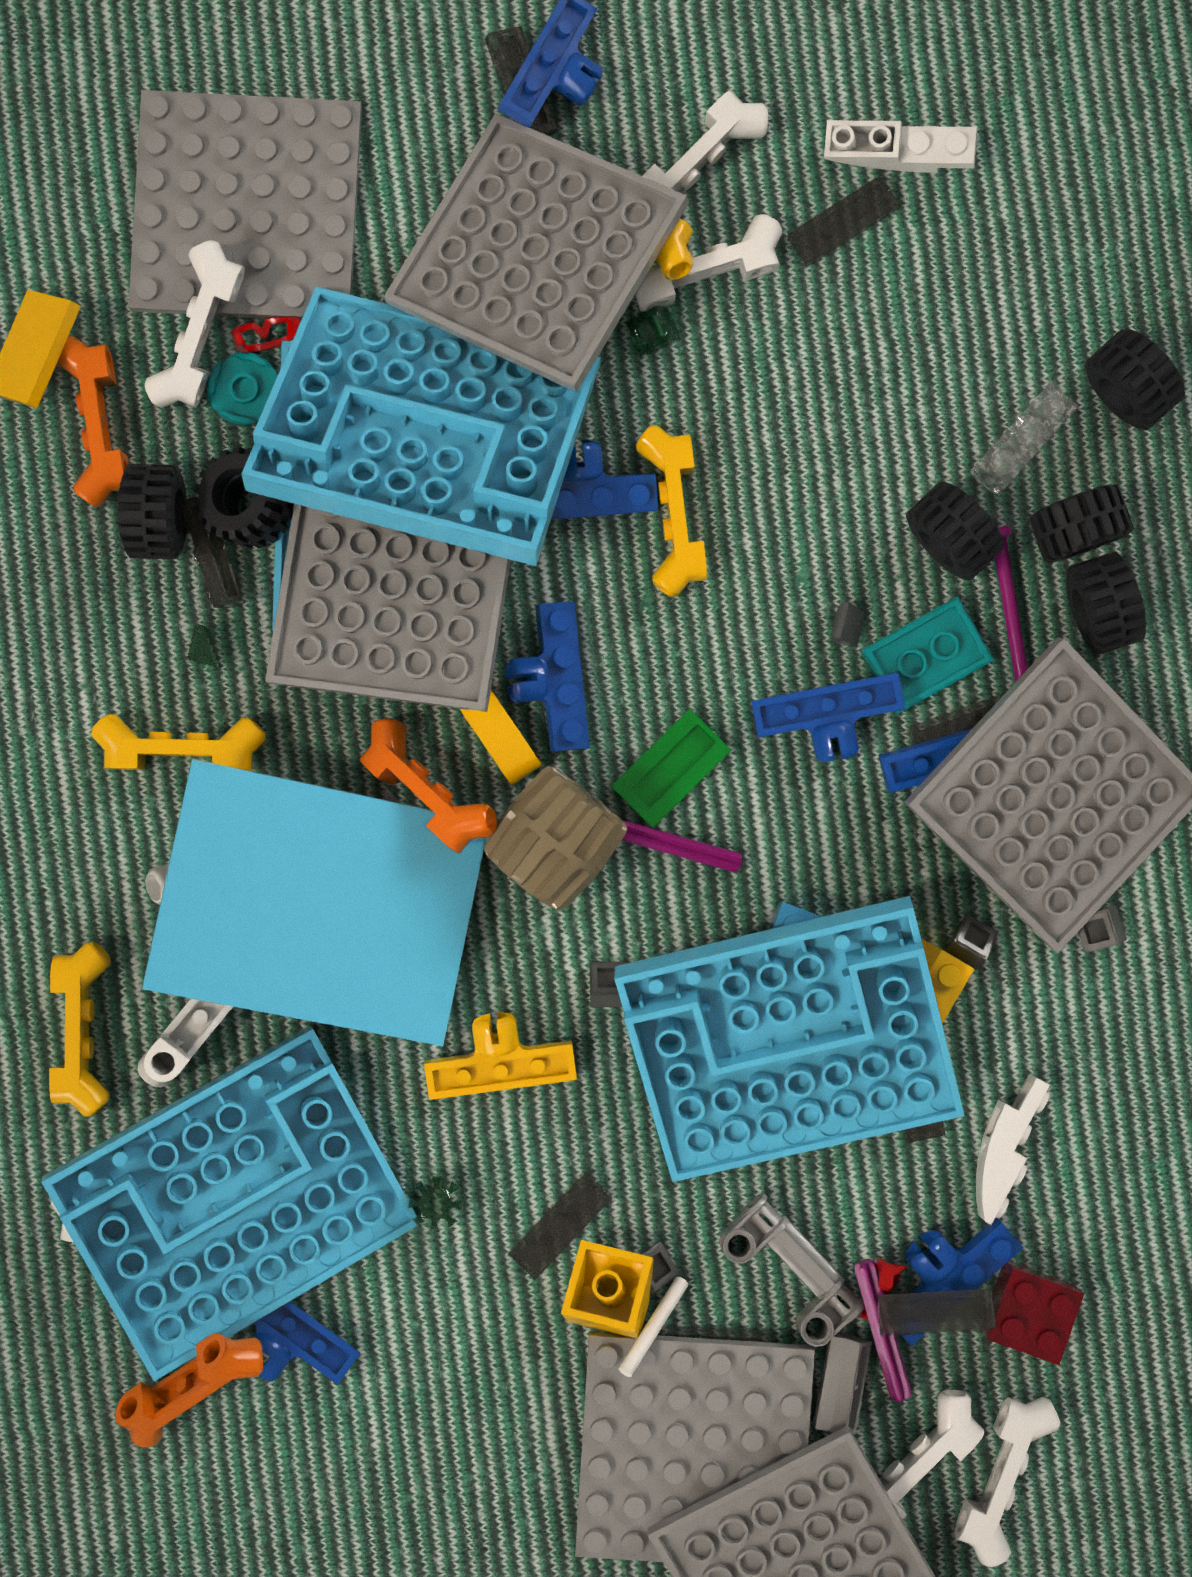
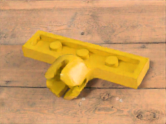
(499, 1062)

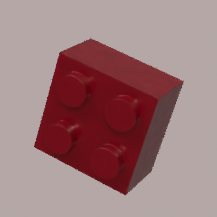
(1033, 1312)

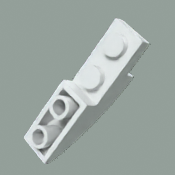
(900, 147)
(998, 1162)

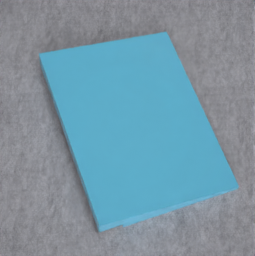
(414, 430)
(312, 905)
(789, 1039)
(288, 1187)

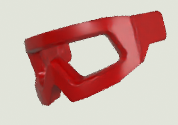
(292, 326)
(887, 1279)

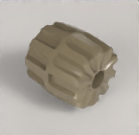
(554, 838)

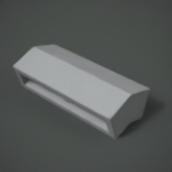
(842, 1383)

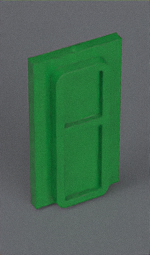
(671, 768)

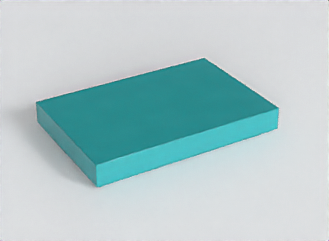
(930, 652)

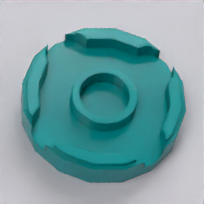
(241, 388)

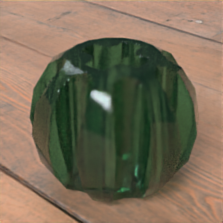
(430, 1213)

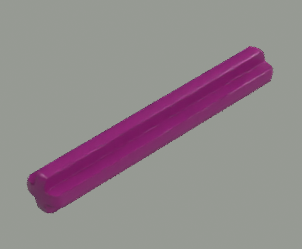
(682, 847)
(886, 1346)

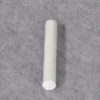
(653, 1326)

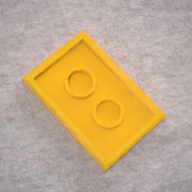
(34, 346)

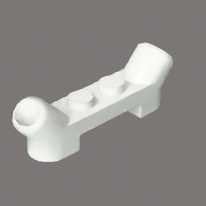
(726, 120)
(753, 256)
(219, 281)
(180, 1041)
(954, 1432)
(980, 1522)

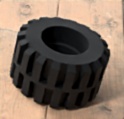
(1135, 379)
(219, 501)
(152, 511)
(1081, 523)
(955, 530)
(1106, 603)

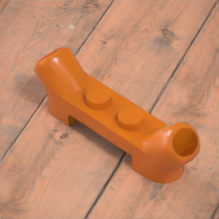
(94, 370)
(451, 823)
(218, 1361)

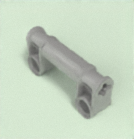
(802, 1260)

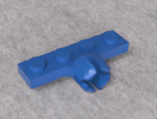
(554, 65)
(591, 492)
(555, 677)
(829, 712)
(914, 763)
(962, 1268)
(294, 1333)

